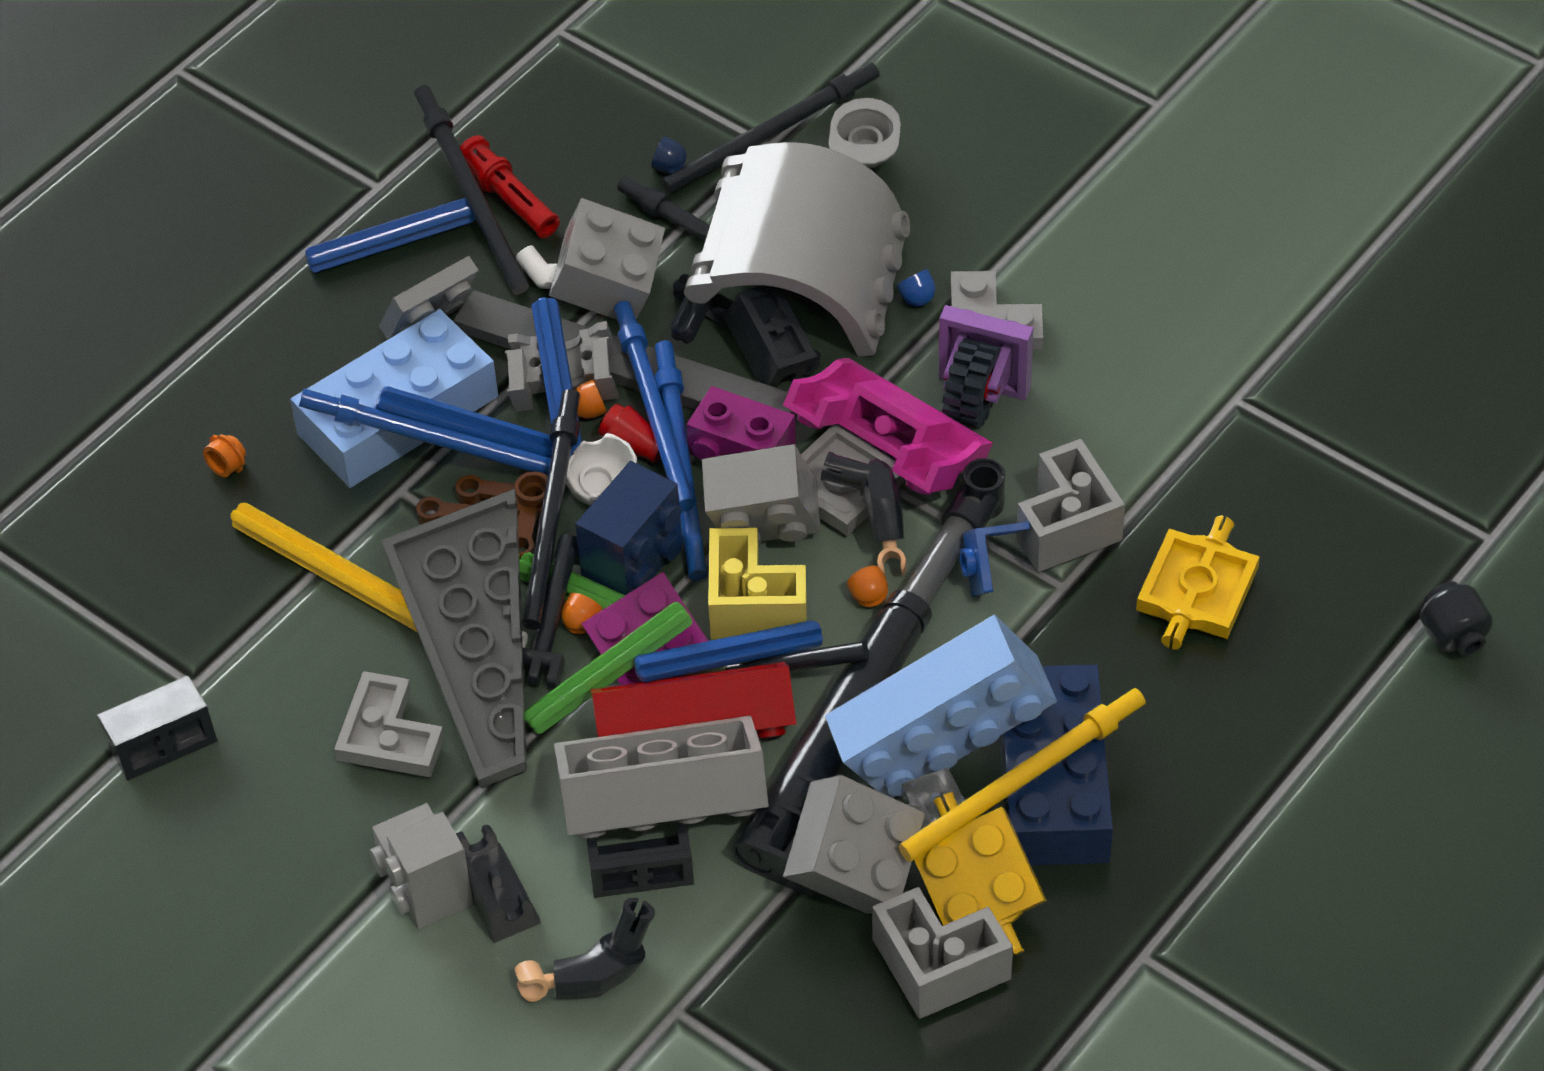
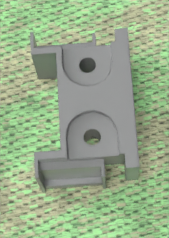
(587, 360)

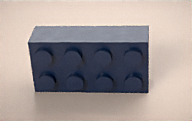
(1067, 808)

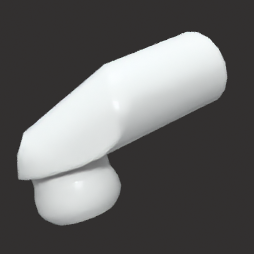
(536, 267)

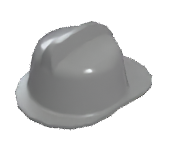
(865, 131)

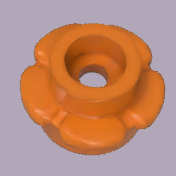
(224, 455)

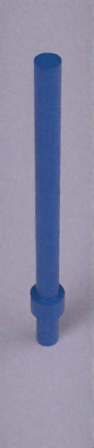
(634, 344)
(671, 387)
(348, 410)

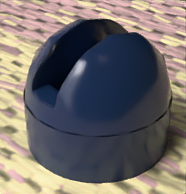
(669, 156)

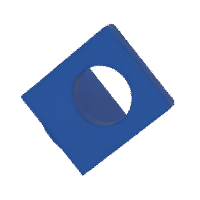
(974, 555)

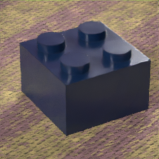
(630, 530)

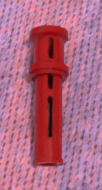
(497, 176)

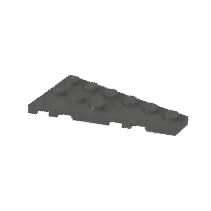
(467, 610)

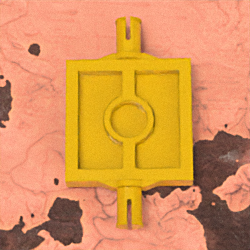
(1198, 583)
(980, 869)

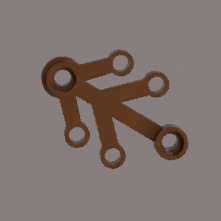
(526, 487)

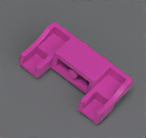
(922, 440)

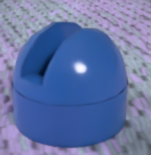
(918, 288)

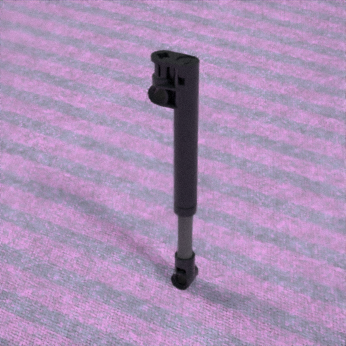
(770, 831)

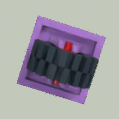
(981, 362)

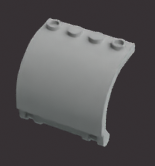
(808, 226)

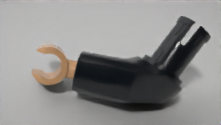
(881, 497)
(599, 970)

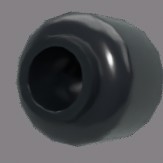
(1456, 618)

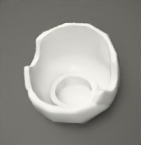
(596, 466)

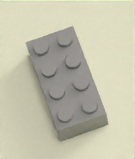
(661, 776)

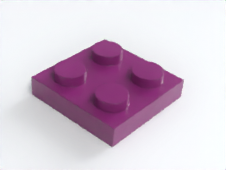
(633, 611)

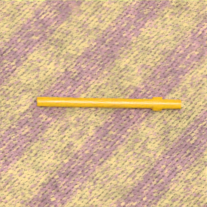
(1097, 724)

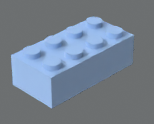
(425, 360)
(941, 707)

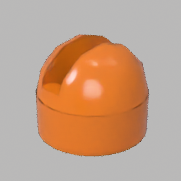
(590, 401)
(868, 586)
(577, 610)

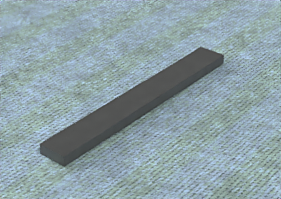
(495, 318)

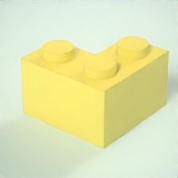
(749, 595)

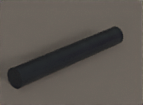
(815, 657)

